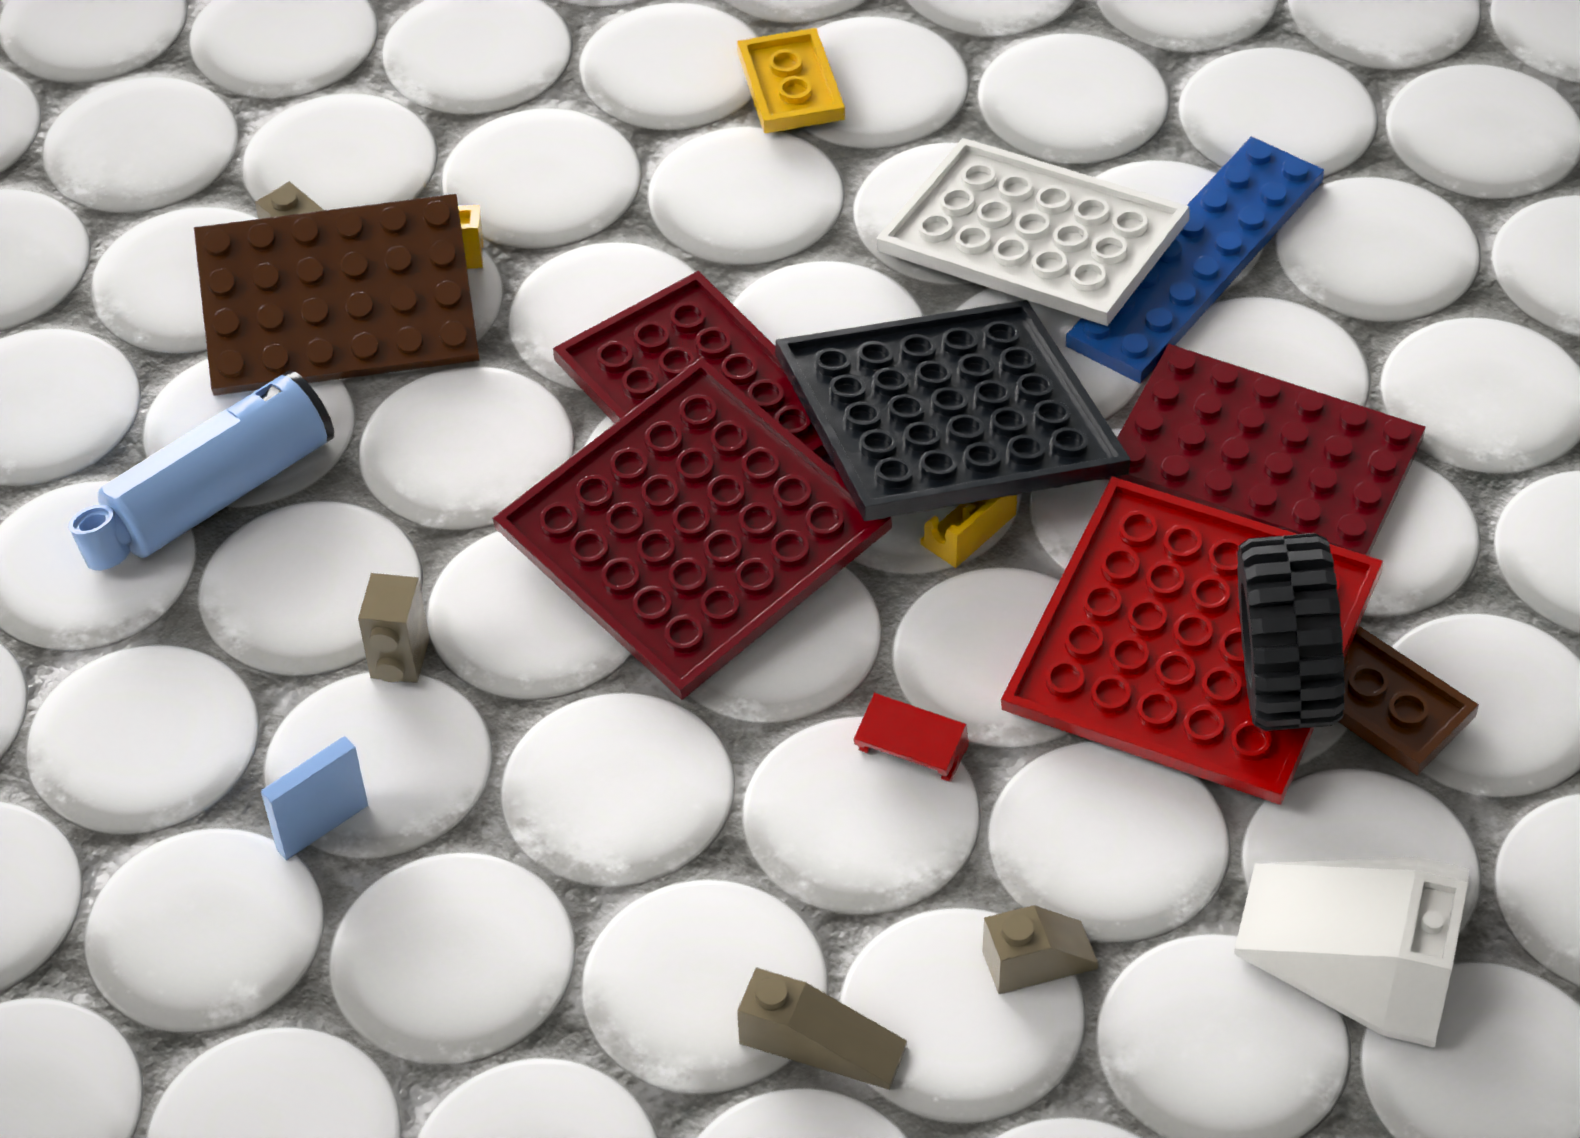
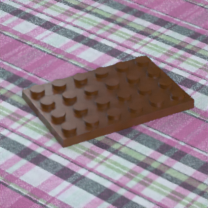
(335, 293)

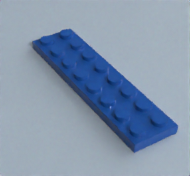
(1225, 232)

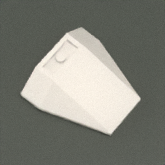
(1360, 936)

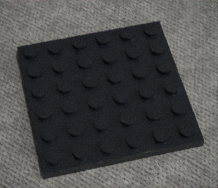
(949, 409)

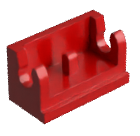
(913, 735)

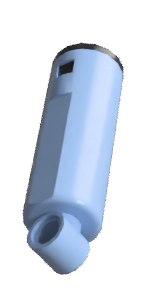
(202, 472)

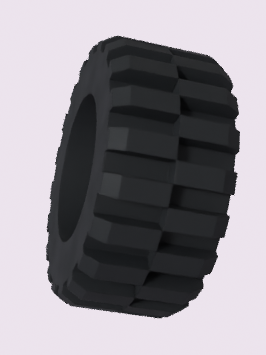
(1291, 632)

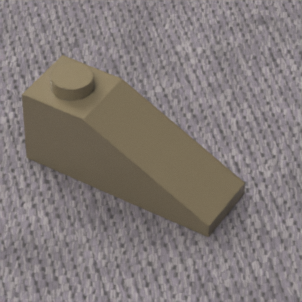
(816, 1030)

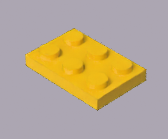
(790, 80)

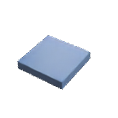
(315, 797)

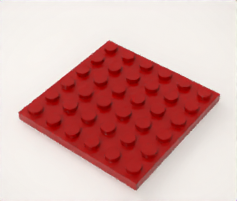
(1150, 641)

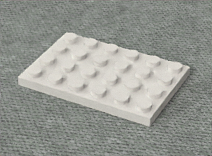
(1034, 230)

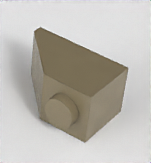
(1034, 947)

